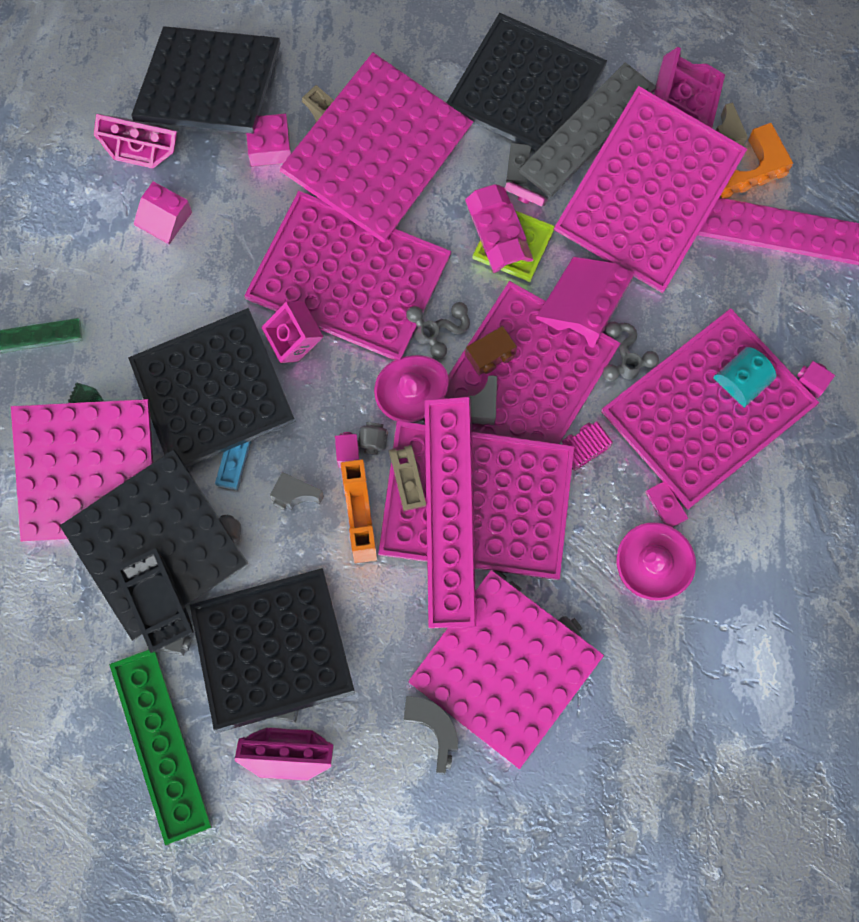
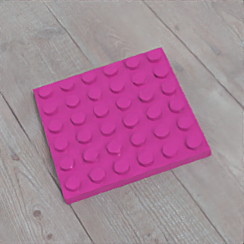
(74, 457)
(508, 672)

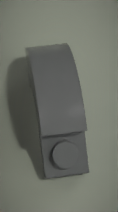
(431, 715)

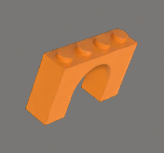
(772, 158)
(358, 511)

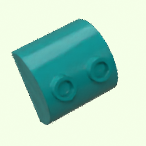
(746, 375)

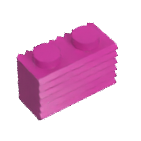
(588, 444)

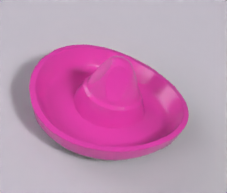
(407, 384)
(656, 561)

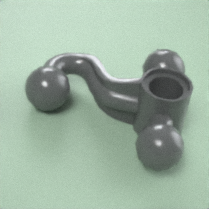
(438, 349)
(649, 359)

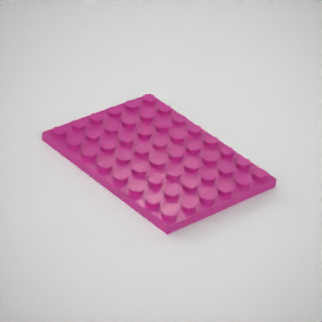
(377, 147)
(650, 189)
(348, 276)
(546, 378)
(691, 425)
(516, 503)

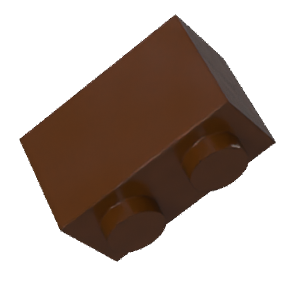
(491, 351)

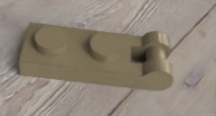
(407, 479)

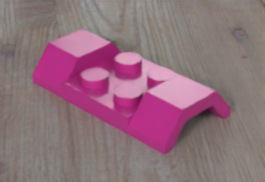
(498, 227)

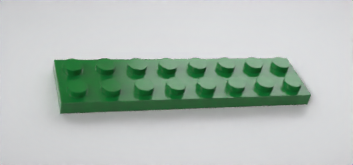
(160, 747)

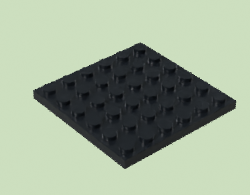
(207, 79)
(525, 82)
(211, 389)
(153, 511)
(270, 650)

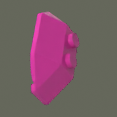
(135, 140)
(284, 753)

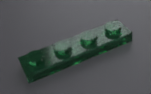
(40, 335)

